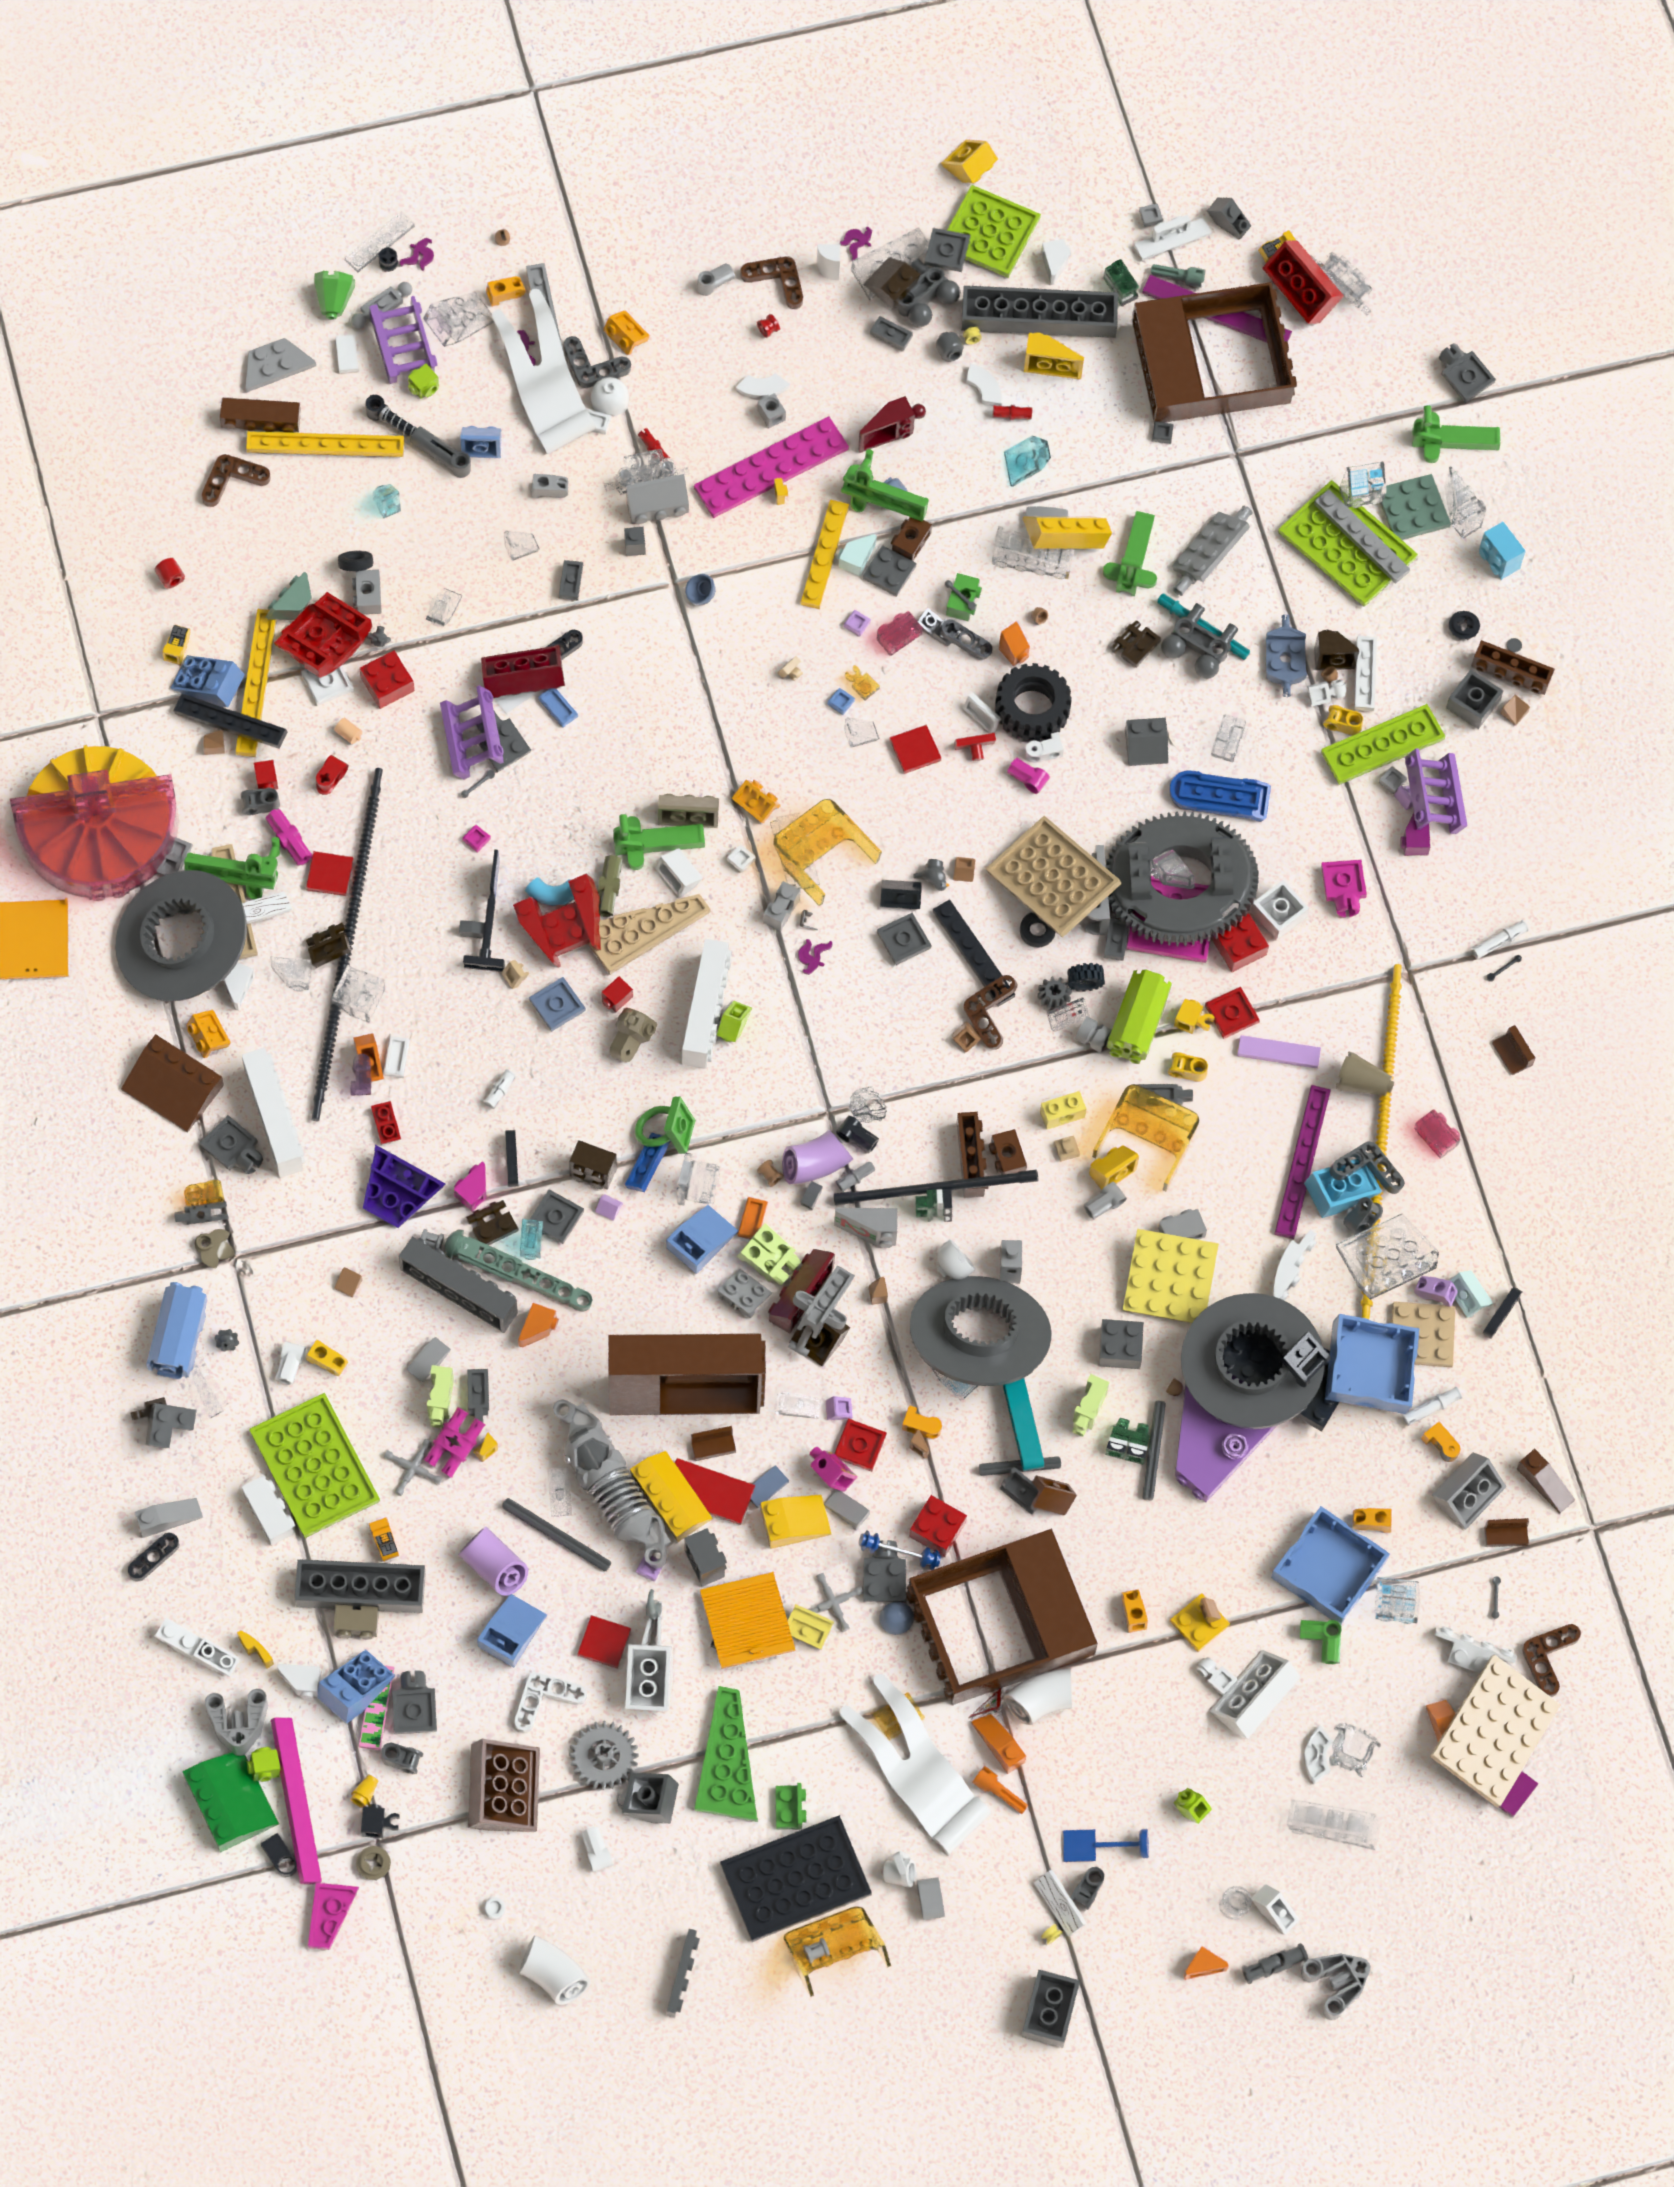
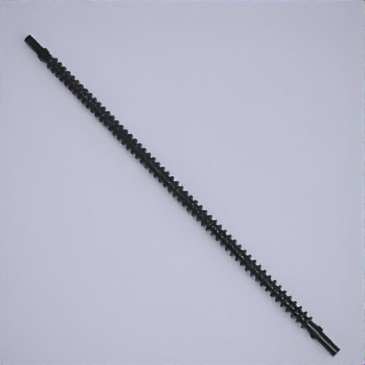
(349, 931)

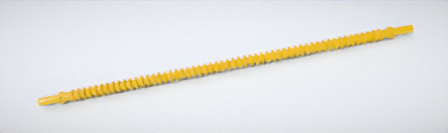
(1384, 1105)

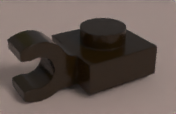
(146, 1412)

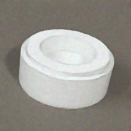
(495, 1908)

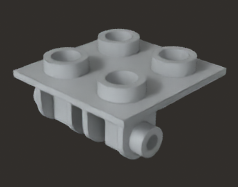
(744, 1293)

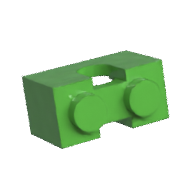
(969, 588)

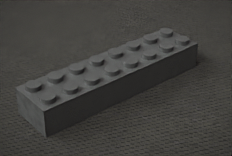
(1040, 311)

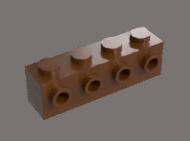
(260, 415)
(1512, 667)
(971, 1150)

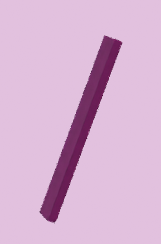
(1237, 321)
(1302, 1162)

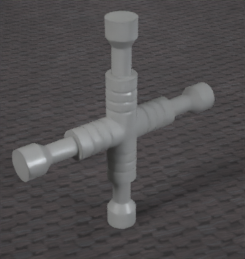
(413, 1467)
(833, 1602)

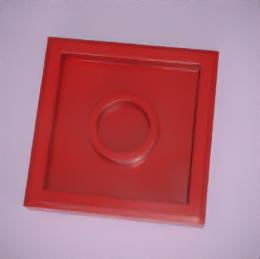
(915, 749)
(329, 873)
(1232, 1012)
(860, 1444)
(604, 1641)

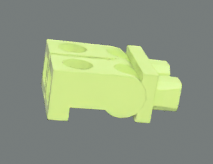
(768, 1254)
(440, 1395)
(1090, 1405)

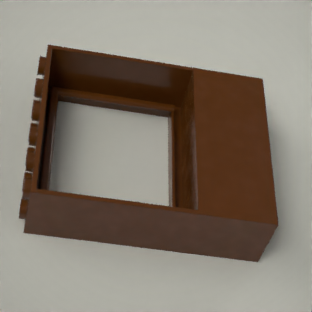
(1171, 361)
(686, 1374)
(1041, 1598)

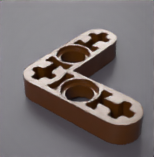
(783, 273)
(232, 471)
(981, 1012)
(1543, 1650)

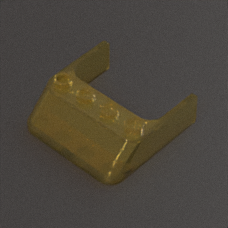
(813, 837)
(1154, 1121)
(845, 1935)

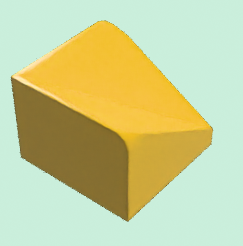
(486, 1448)

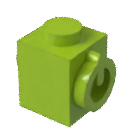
(423, 382)
(264, 1764)
(1192, 1805)

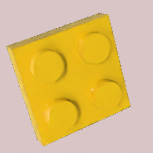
(1193, 1626)

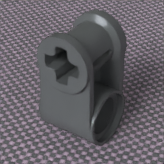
(258, 801)
(1361, 1216)
(403, 1757)
(1086, 1890)

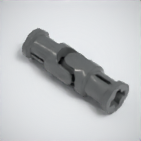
(1272, 1964)

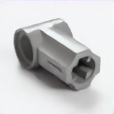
(715, 279)
(1109, 1197)

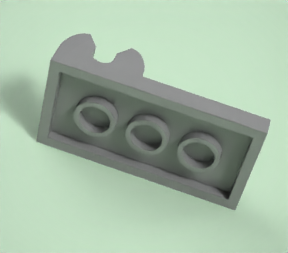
(1101, 912)

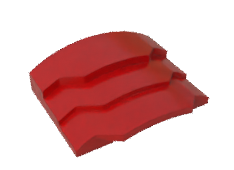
(325, 635)

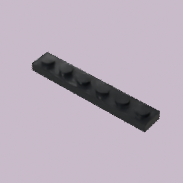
(230, 721)
(970, 947)

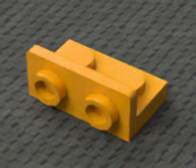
(625, 331)
(755, 800)
(207, 1032)

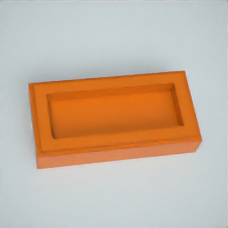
(752, 1217)

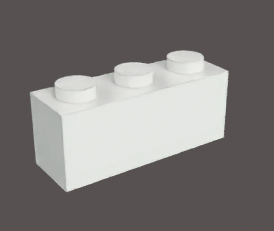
(268, 1509)

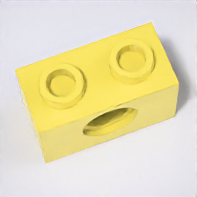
(1063, 1110)

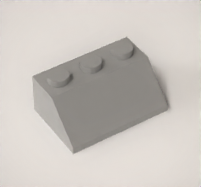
(657, 499)
(1469, 1490)

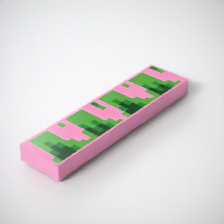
(375, 1719)

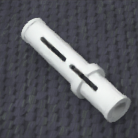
(1507, 935)
(1440, 1401)

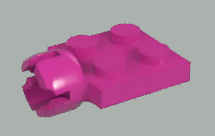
(1344, 885)

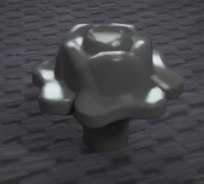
(378, 637)
(226, 1340)

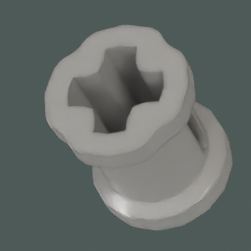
(438, 1239)
(816, 1950)

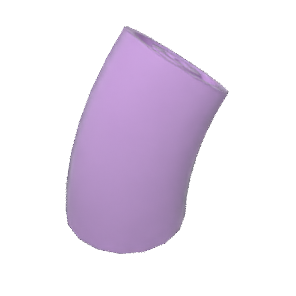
(814, 1159)
(495, 1562)

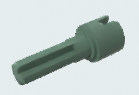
(1192, 276)

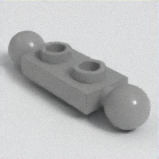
(385, 301)

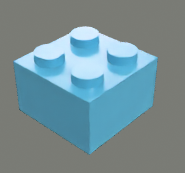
(1501, 550)

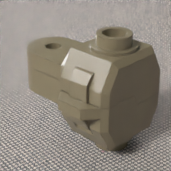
(633, 1030)

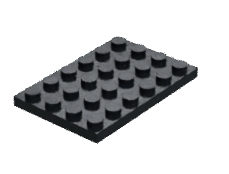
(1256, 1359)
(795, 1878)

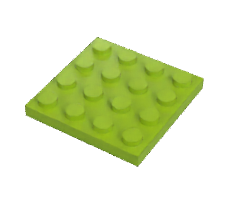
(996, 229)

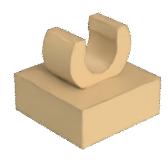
(791, 669)
(514, 974)
(1067, 1148)

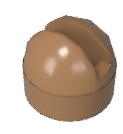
(498, 239)
(1043, 615)
(1329, 674)
(1175, 1387)

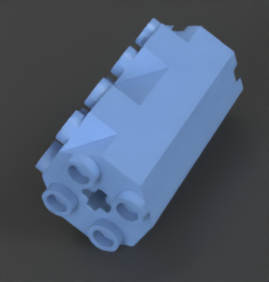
(177, 1331)

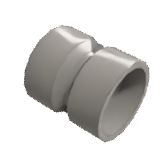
(1094, 1034)

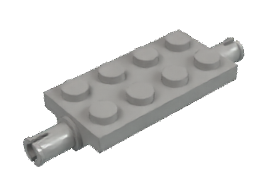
(1210, 548)

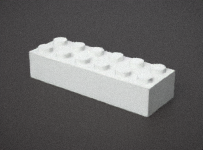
(706, 1003)
(273, 1112)

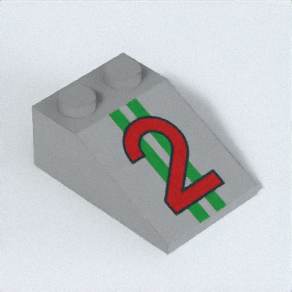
(870, 1224)

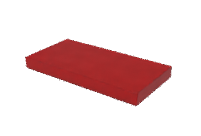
(719, 1493)

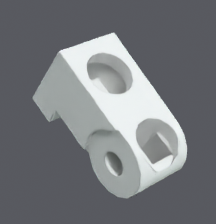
(1045, 750)

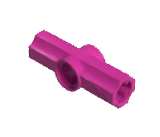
(288, 837)

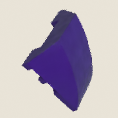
(397, 1188)

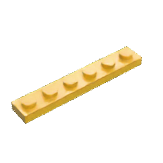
(824, 554)

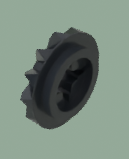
(1458, 619)

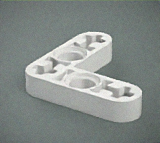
(538, 1693)

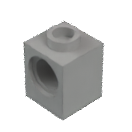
(773, 417)

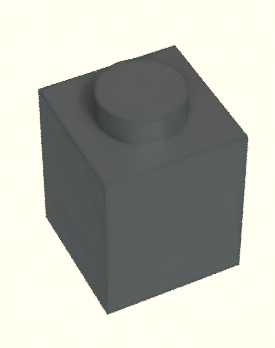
(634, 541)

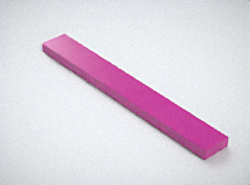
(296, 1800)

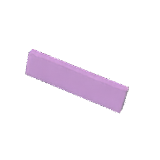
(1279, 1051)

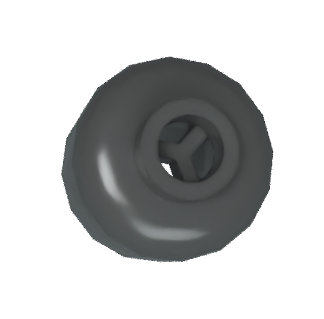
(949, 346)

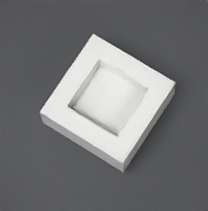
(741, 858)

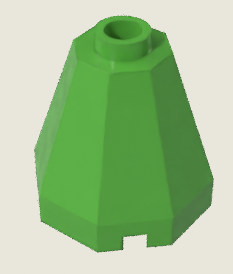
(333, 292)

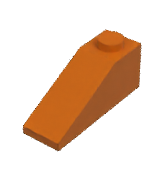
(1000, 1742)

